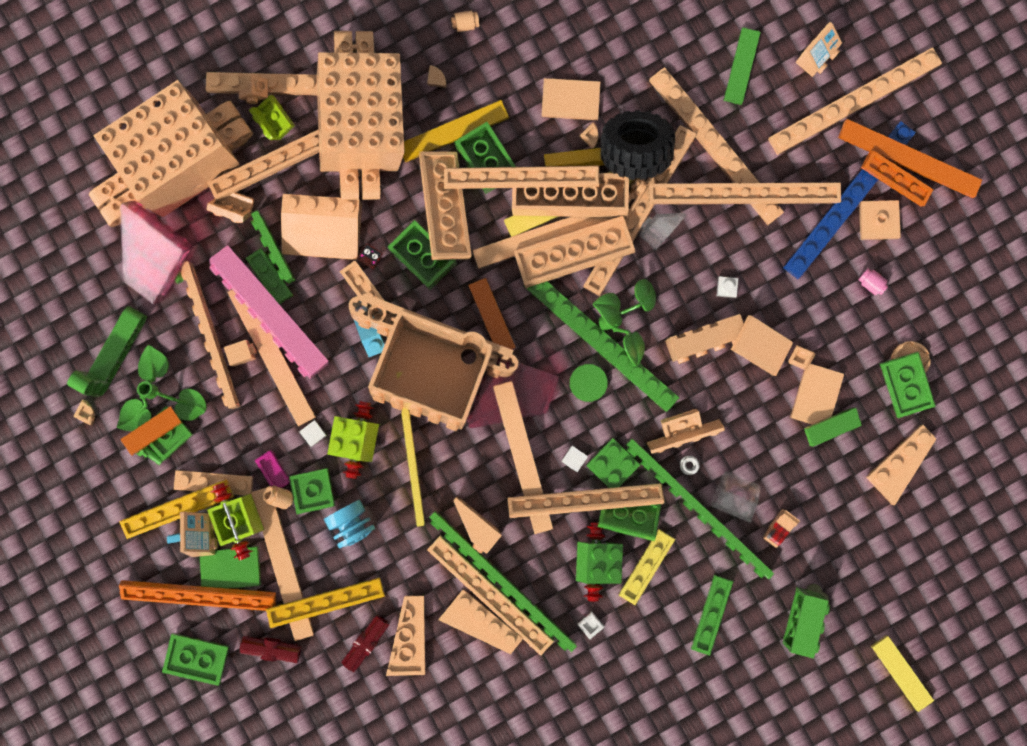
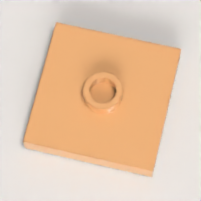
(879, 220)

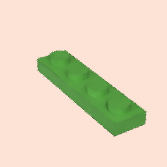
(268, 240)

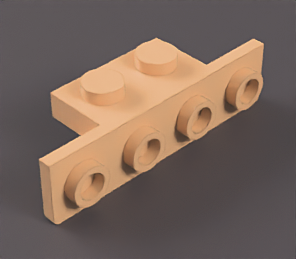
(683, 429)

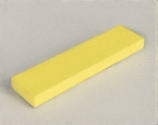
(646, 567)
(902, 673)

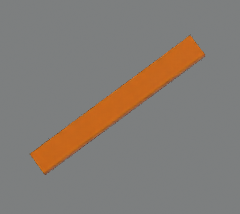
(910, 158)
(197, 595)

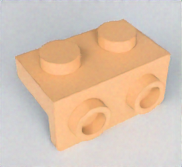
(235, 207)

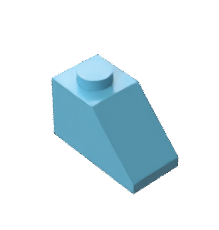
(372, 341)

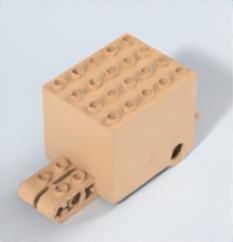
(359, 113)
(167, 152)
(429, 355)

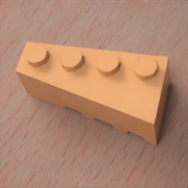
(704, 338)

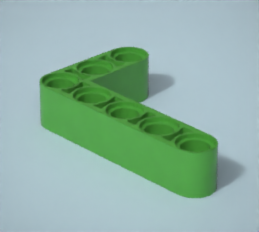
(111, 355)

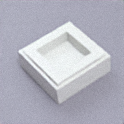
(313, 433)
(574, 459)
(590, 625)

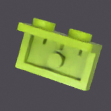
(272, 118)

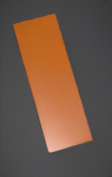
(151, 431)

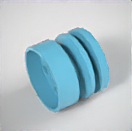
(349, 524)

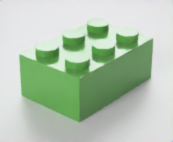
(482, 150)
(414, 251)
(806, 622)

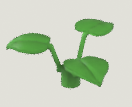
(610, 318)
(152, 365)

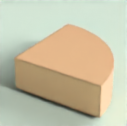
(436, 77)
(590, 136)
(85, 412)

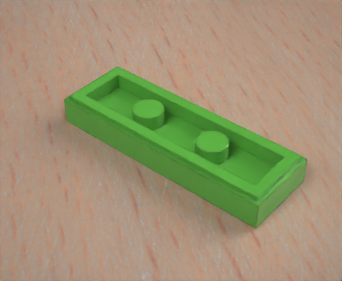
(268, 276)
(832, 426)

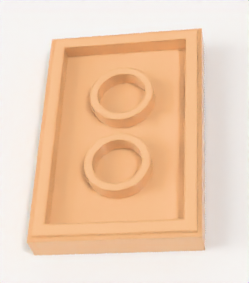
(570, 99)
(762, 345)
(816, 394)

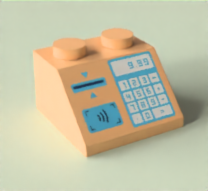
(820, 50)
(197, 534)

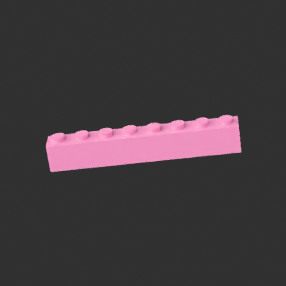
(268, 312)

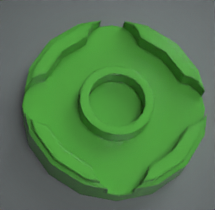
(588, 382)

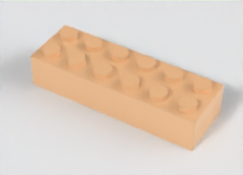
(607, 200)

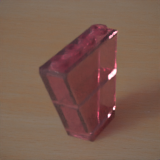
(150, 252)
(532, 390)

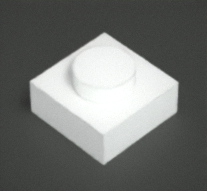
(727, 287)

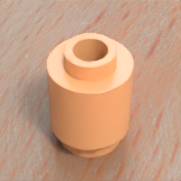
(465, 21)
(278, 497)

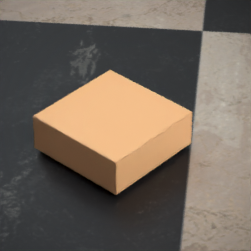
(801, 358)

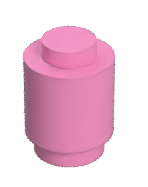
(873, 281)

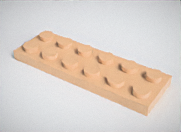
(444, 208)
(574, 251)

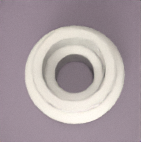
(693, 460)

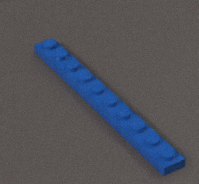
(839, 212)

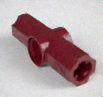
(365, 643)
(270, 649)

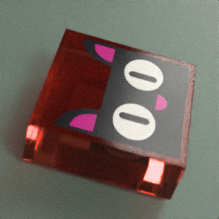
(370, 256)

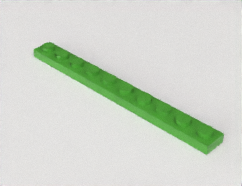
(603, 344)
(703, 514)
(508, 587)

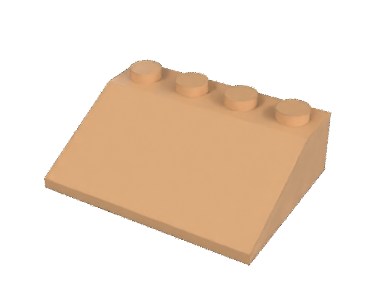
(320, 226)

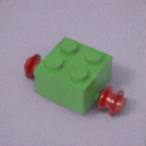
(598, 562)

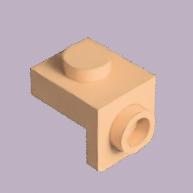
(257, 90)

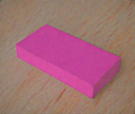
(272, 470)

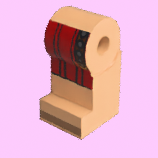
(780, 528)

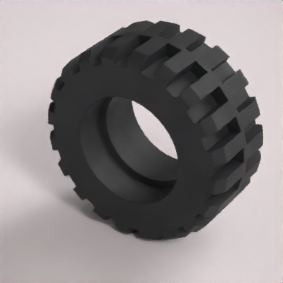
(637, 144)

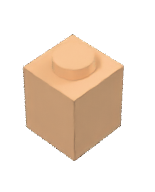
(240, 353)

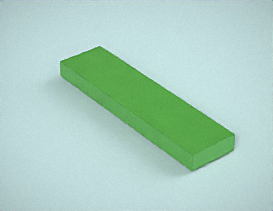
(741, 66)
(711, 615)

